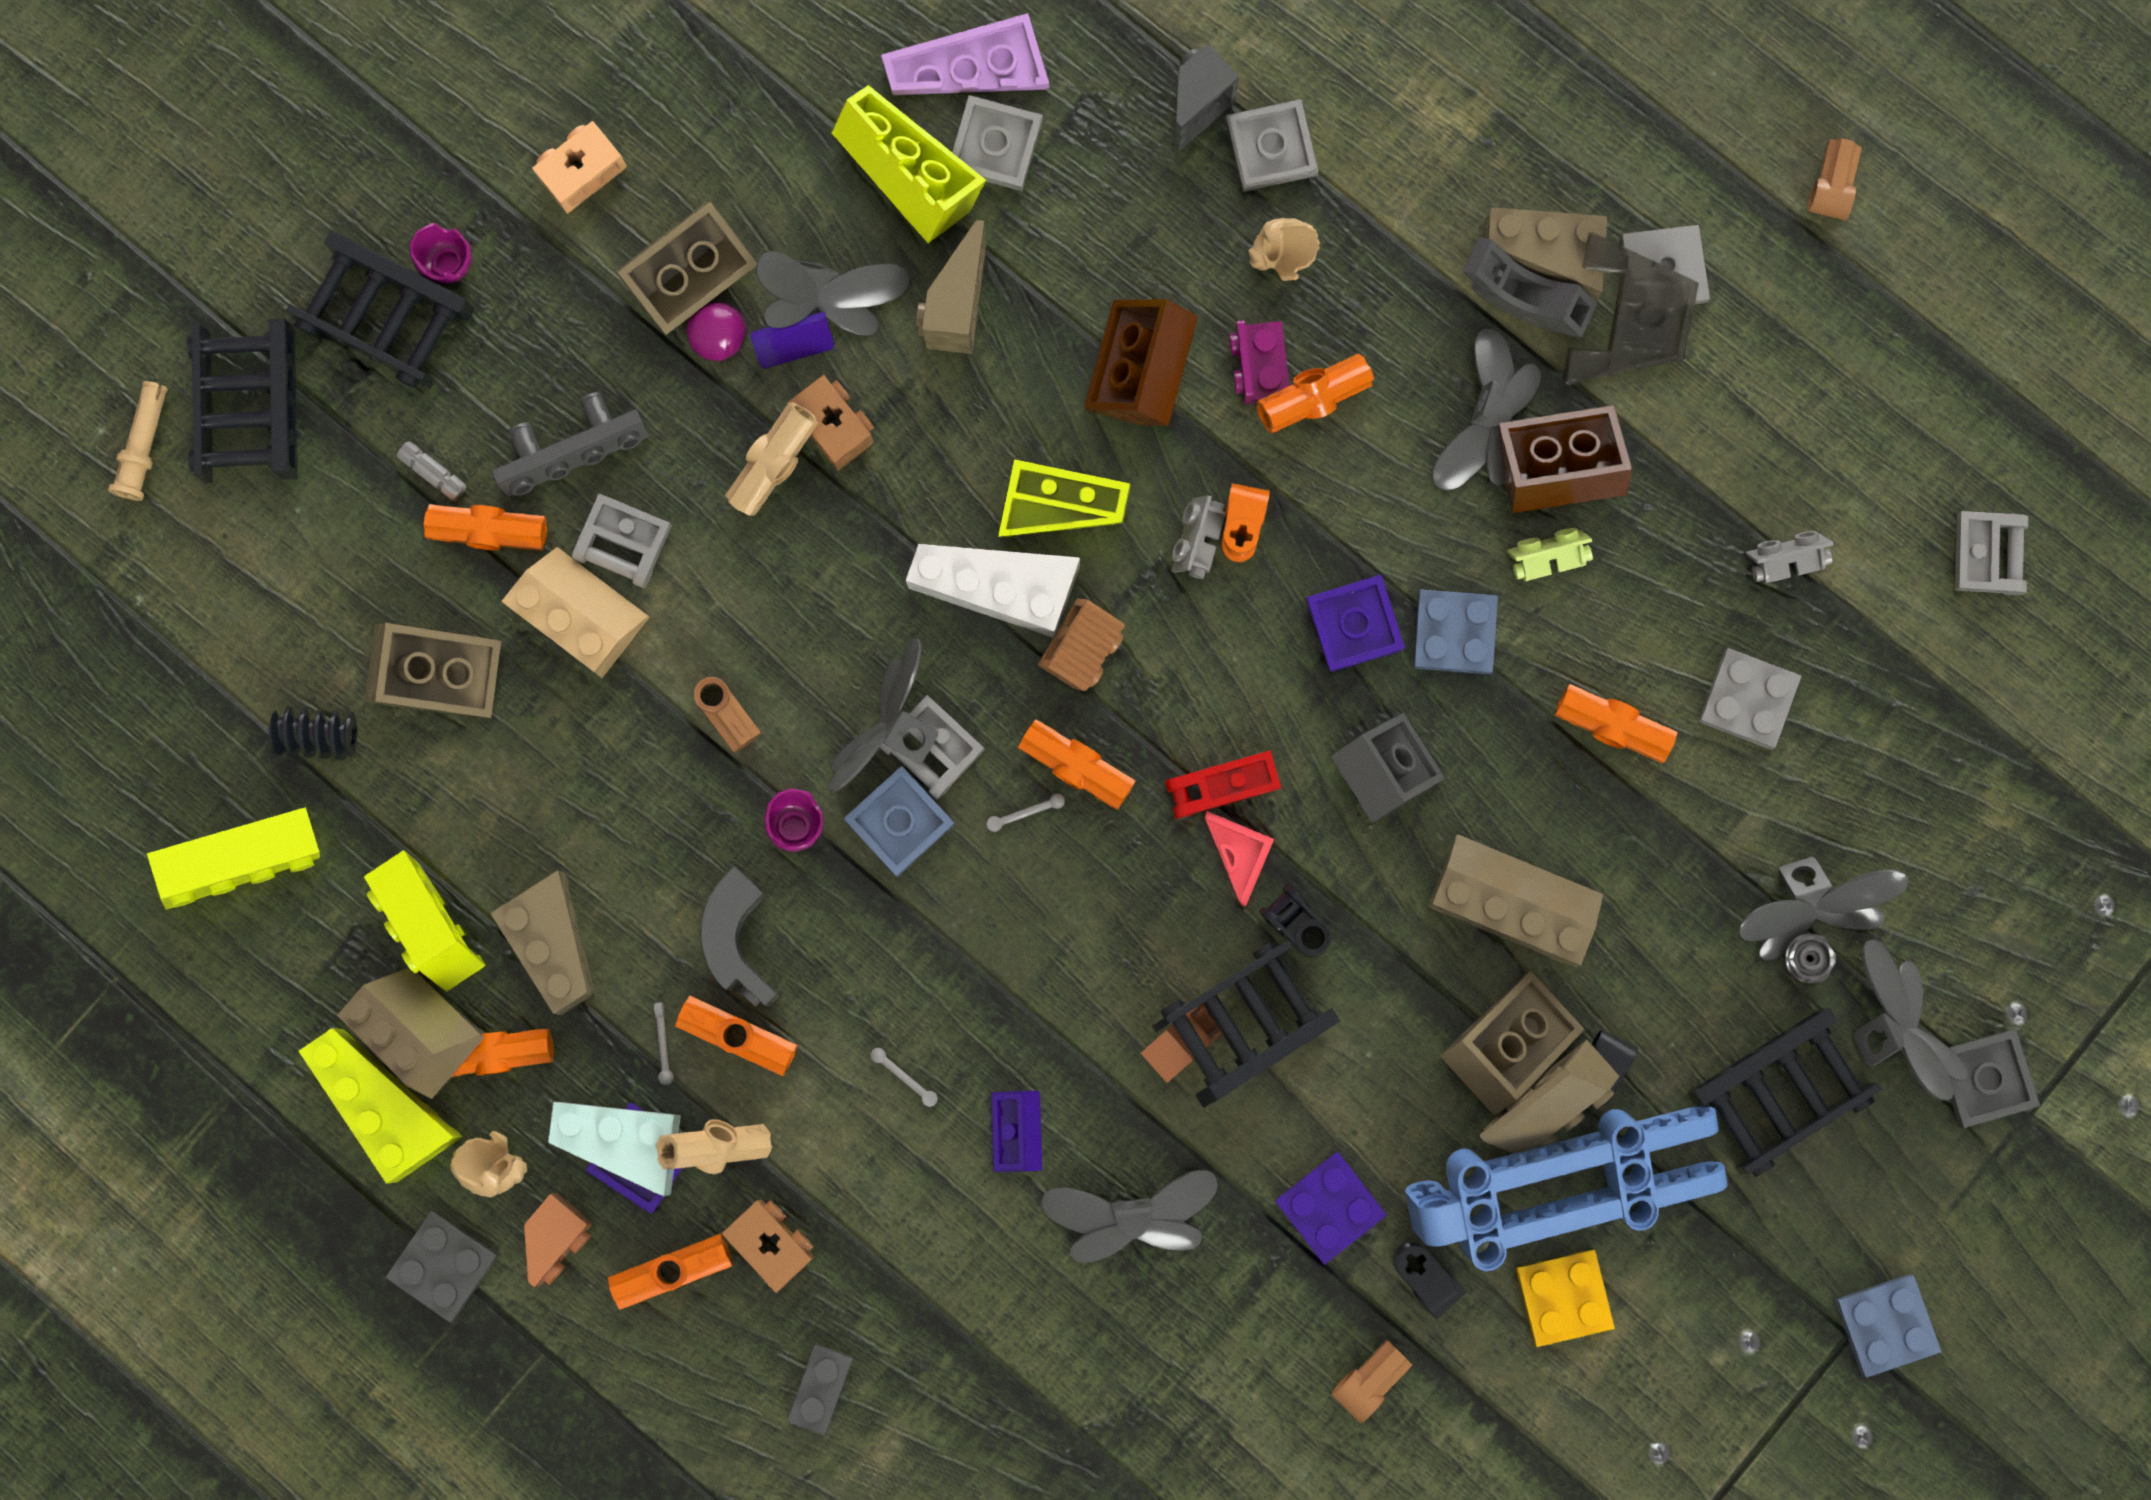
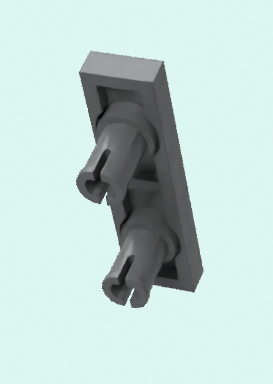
(585, 448)

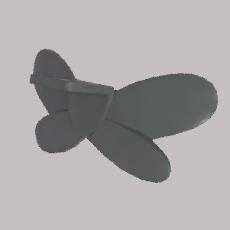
(812, 286)
(1500, 398)
(894, 691)
(1844, 906)
(1902, 998)
(1152, 1220)

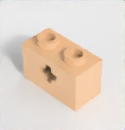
(574, 185)

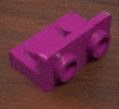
(1260, 360)

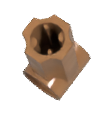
(1834, 189)
(727, 716)
(1365, 1388)

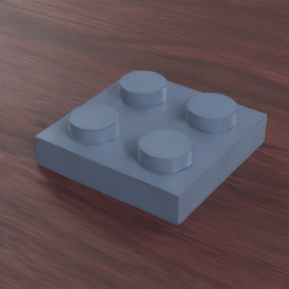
(1455, 631)
(899, 821)
(1887, 1325)

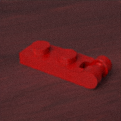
(1224, 784)

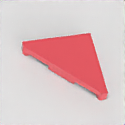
(1241, 853)

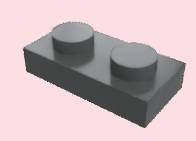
(820, 1389)

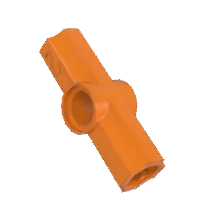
(1314, 393)
(485, 527)
(1616, 723)
(1076, 764)
(713, 1025)
(504, 1051)
(647, 1281)

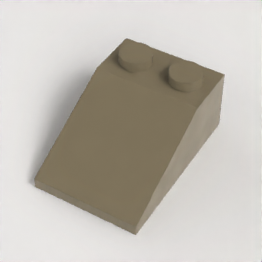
(954, 296)
(432, 670)
(1512, 1043)

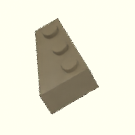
(1548, 243)
(548, 942)

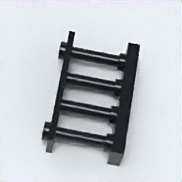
(380, 273)
(279, 418)
(1782, 1052)
(1248, 1060)

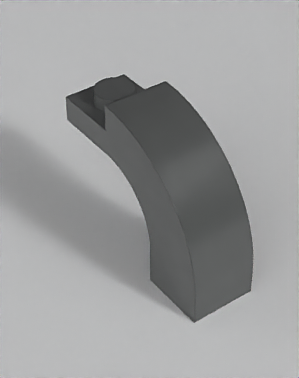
(1517, 291)
(720, 936)

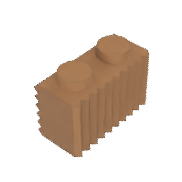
(1082, 645)

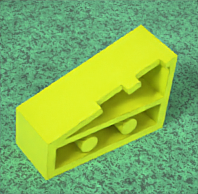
(1059, 500)
(421, 922)

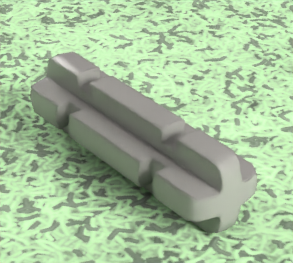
(431, 471)

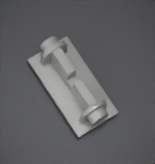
(1805, 551)
(1190, 552)

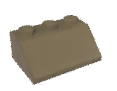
(686, 268)
(411, 1029)
(1553, 1102)

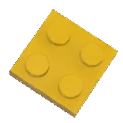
(1564, 1297)

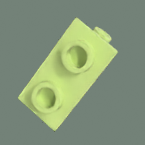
(1535, 554)

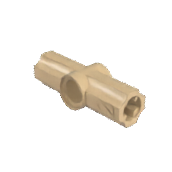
(771, 459)
(713, 1146)

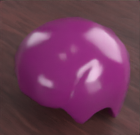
(440, 254)
(716, 331)
(793, 820)

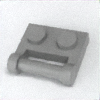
(628, 529)
(1979, 552)
(952, 747)

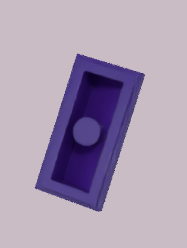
(792, 342)
(1016, 1131)

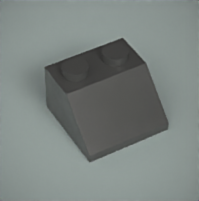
(1203, 92)
(1387, 767)

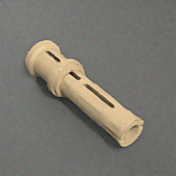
(135, 458)

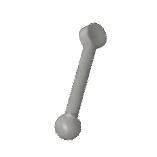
(995, 823)
(665, 1076)
(929, 1098)

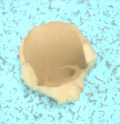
(1285, 247)
(487, 1166)

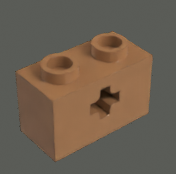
(837, 443)
(747, 1238)

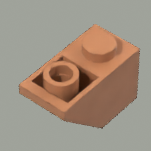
(1170, 1054)
(551, 1235)

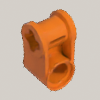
(1243, 517)

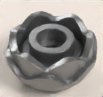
(1821, 952)

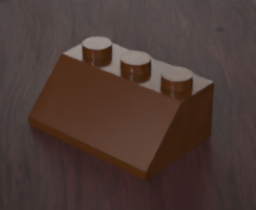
(1141, 361)
(1564, 459)

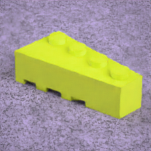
(907, 163)
(233, 858)
(378, 1107)

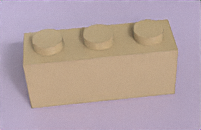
(576, 610)

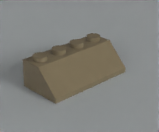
(1517, 901)

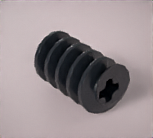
(313, 736)

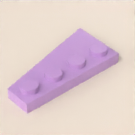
(975, 60)

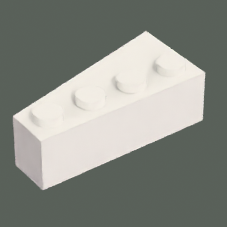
(1000, 584)

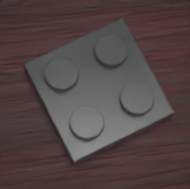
(1995, 1080)
(442, 1266)

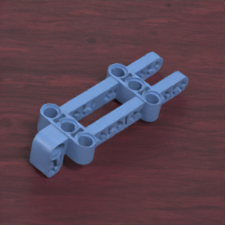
(1445, 1218)

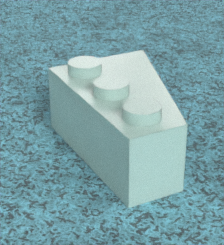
(616, 1140)

